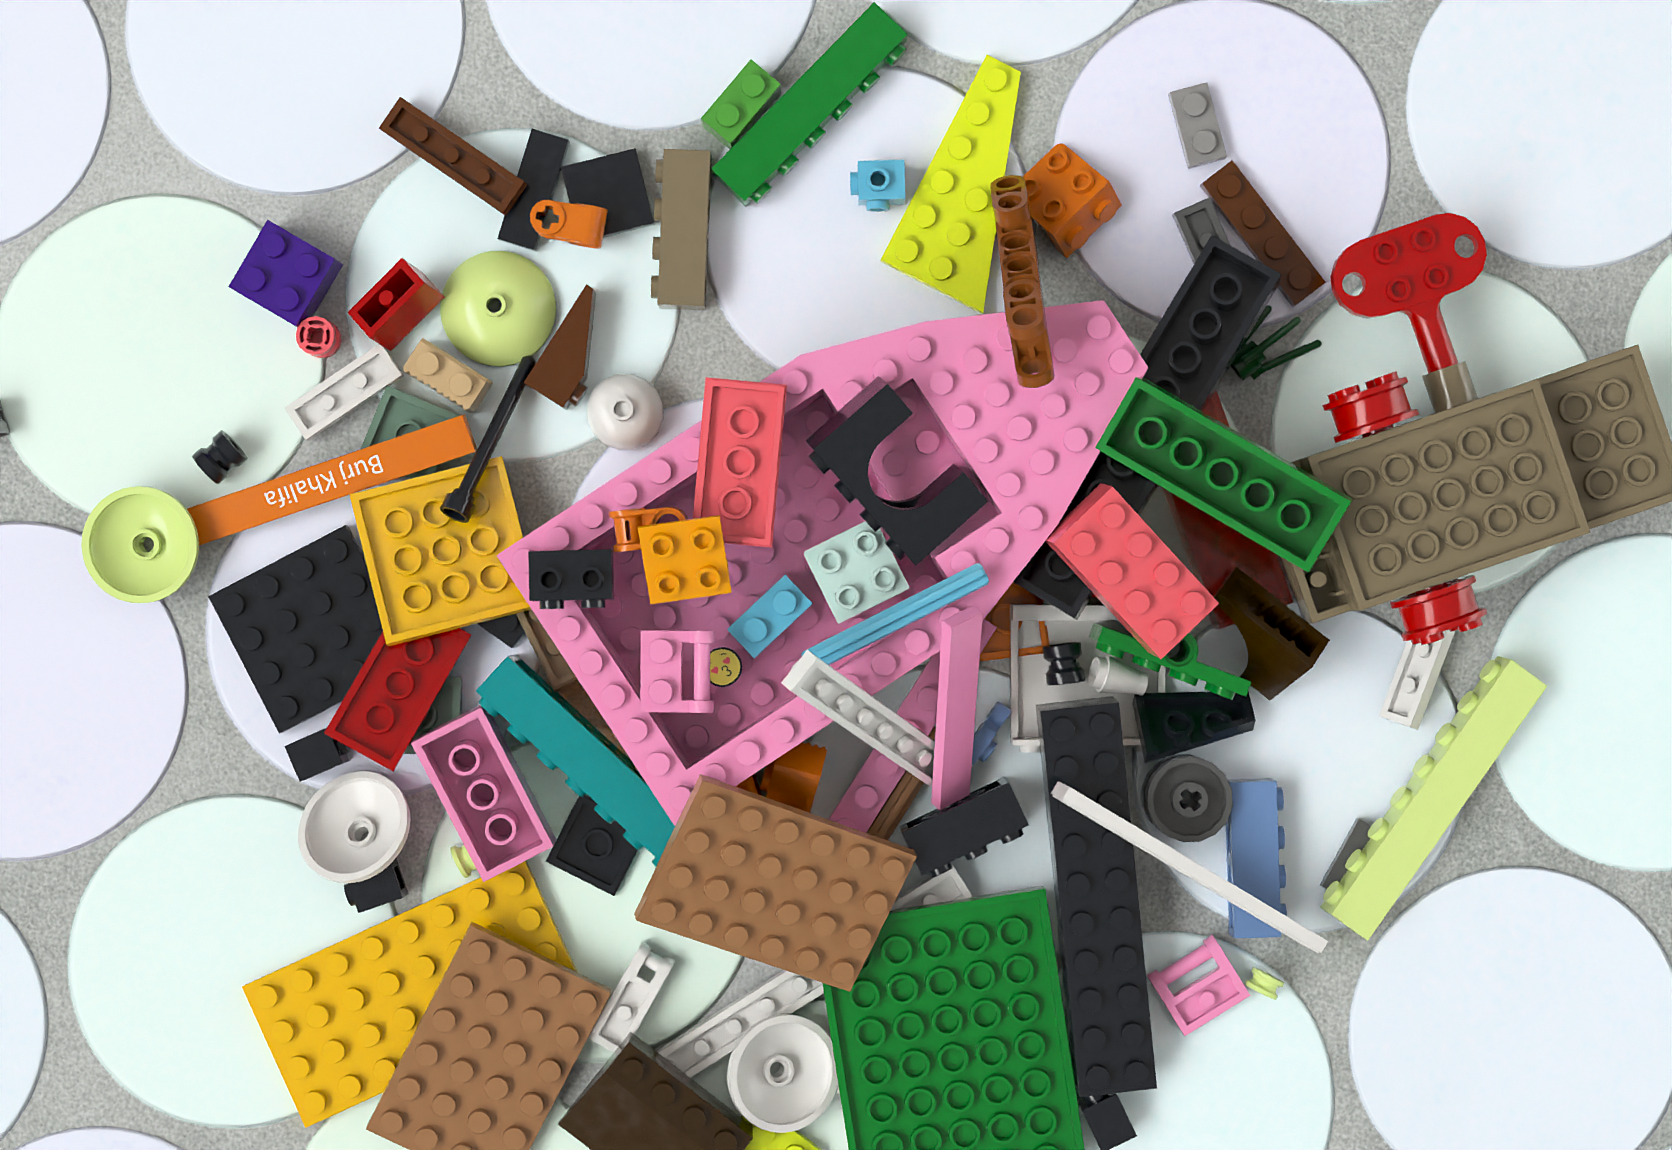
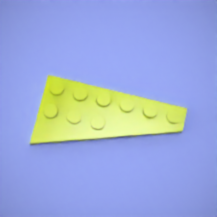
(951, 219)

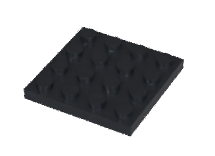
(303, 626)

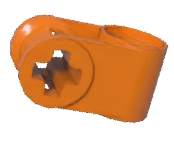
(577, 222)
(636, 518)

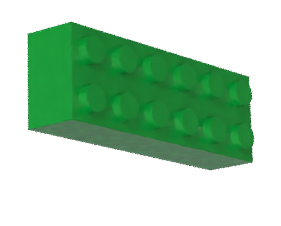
(1224, 473)

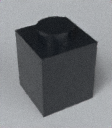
(316, 754)
(377, 890)
(1107, 1120)

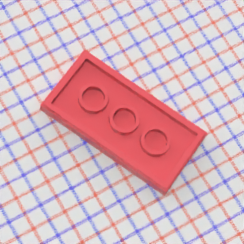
(740, 458)

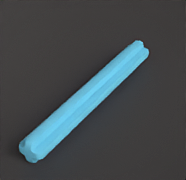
(901, 614)

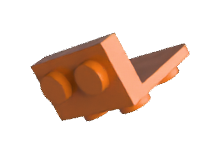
(1069, 198)

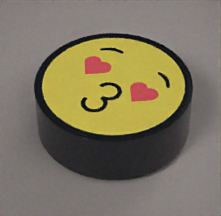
(724, 666)

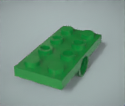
(1182, 665)

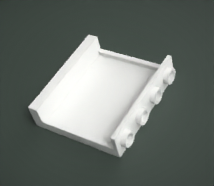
(1028, 672)

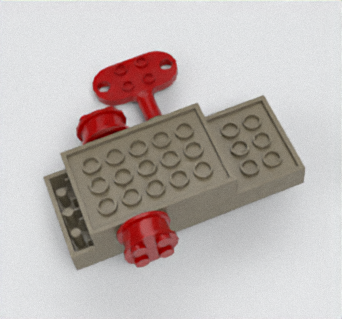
(1478, 473)

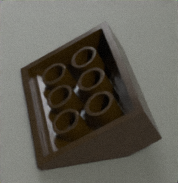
(651, 1105)

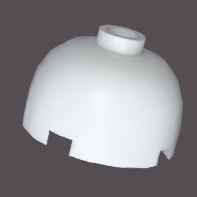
(625, 412)

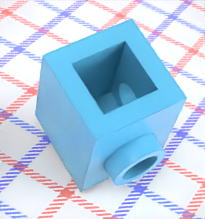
(879, 184)

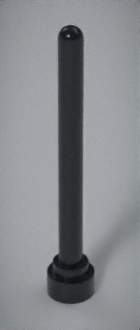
(459, 503)

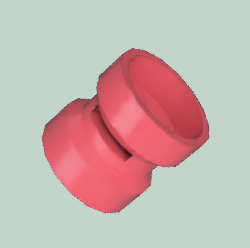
(325, 337)

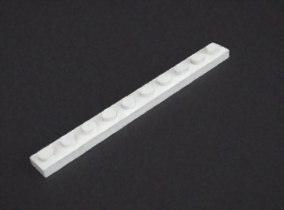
(782, 993)

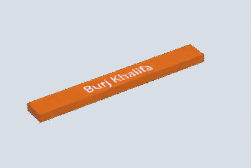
(333, 479)

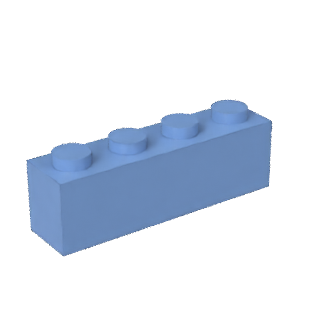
(1253, 852)

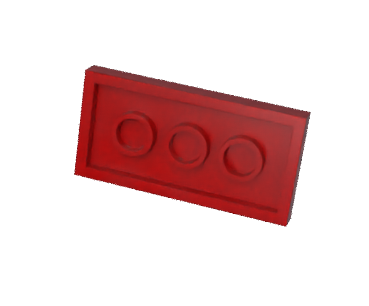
(395, 695)

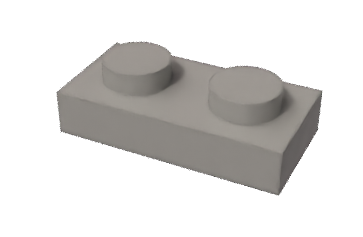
(1197, 125)

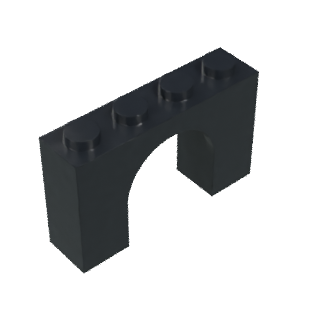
(846, 448)

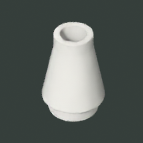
(1113, 676)

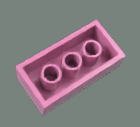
(484, 792)

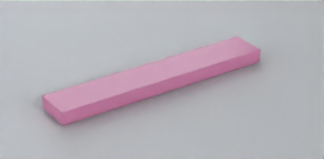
(956, 706)

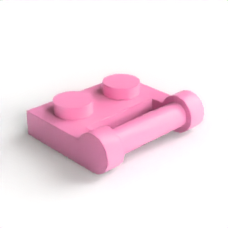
(663, 671)
(1205, 996)

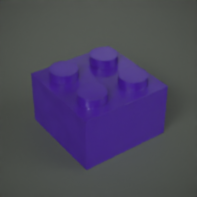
(285, 274)

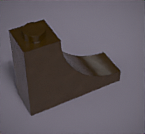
(1276, 638)

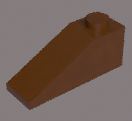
(565, 361)

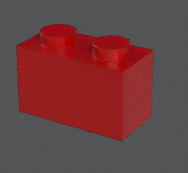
(396, 304)

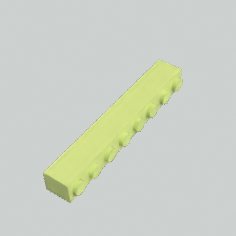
(1432, 796)

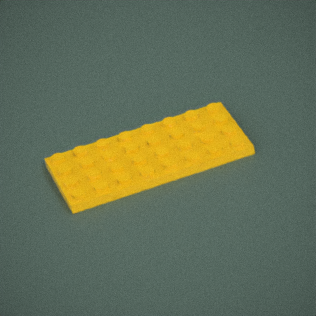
(353, 1007)

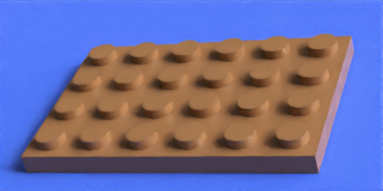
(774, 883)
(489, 1049)

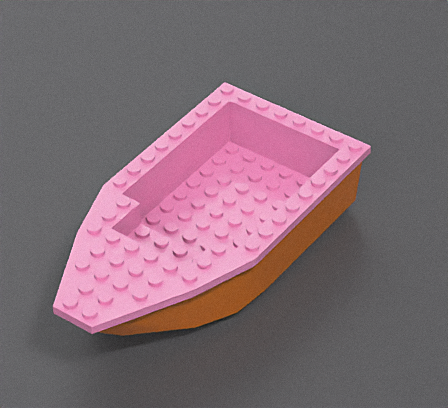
(968, 410)

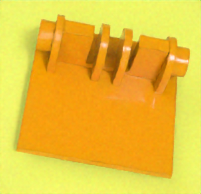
(684, 559)

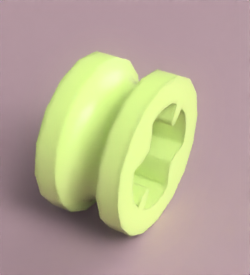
(462, 860)
(1264, 983)

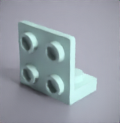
(855, 571)

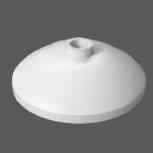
(340, 816)
(804, 1078)

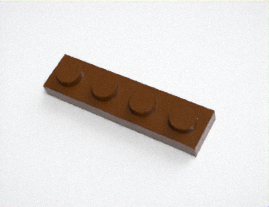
(453, 156)
(1262, 232)

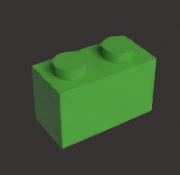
(741, 104)

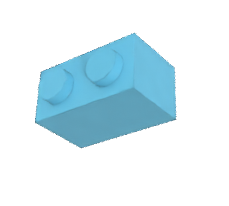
(769, 616)

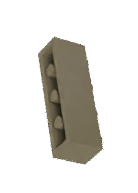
(683, 229)

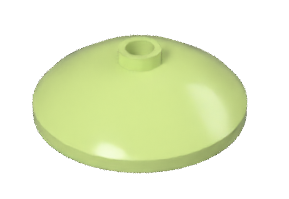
(519, 325)
(116, 551)

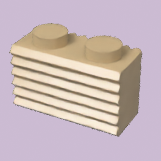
(447, 376)

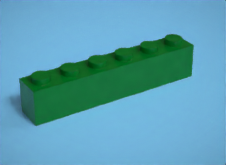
(810, 104)

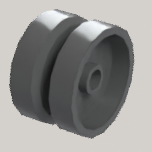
(1209, 801)

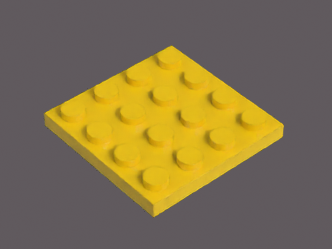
(433, 569)

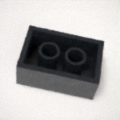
(965, 827)

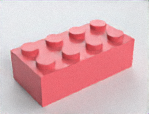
(1131, 570)

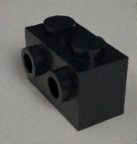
(571, 577)

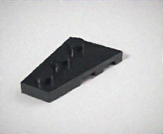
(1188, 720)

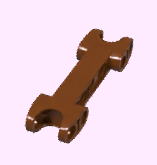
(1021, 282)

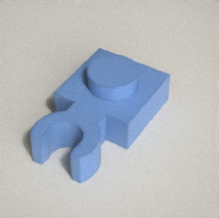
(983, 743)

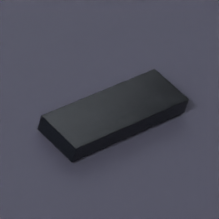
(541, 171)

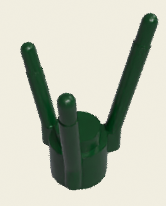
(1251, 355)

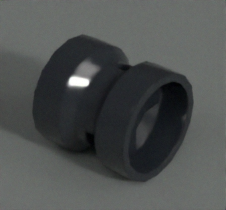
(219, 457)
(1063, 663)

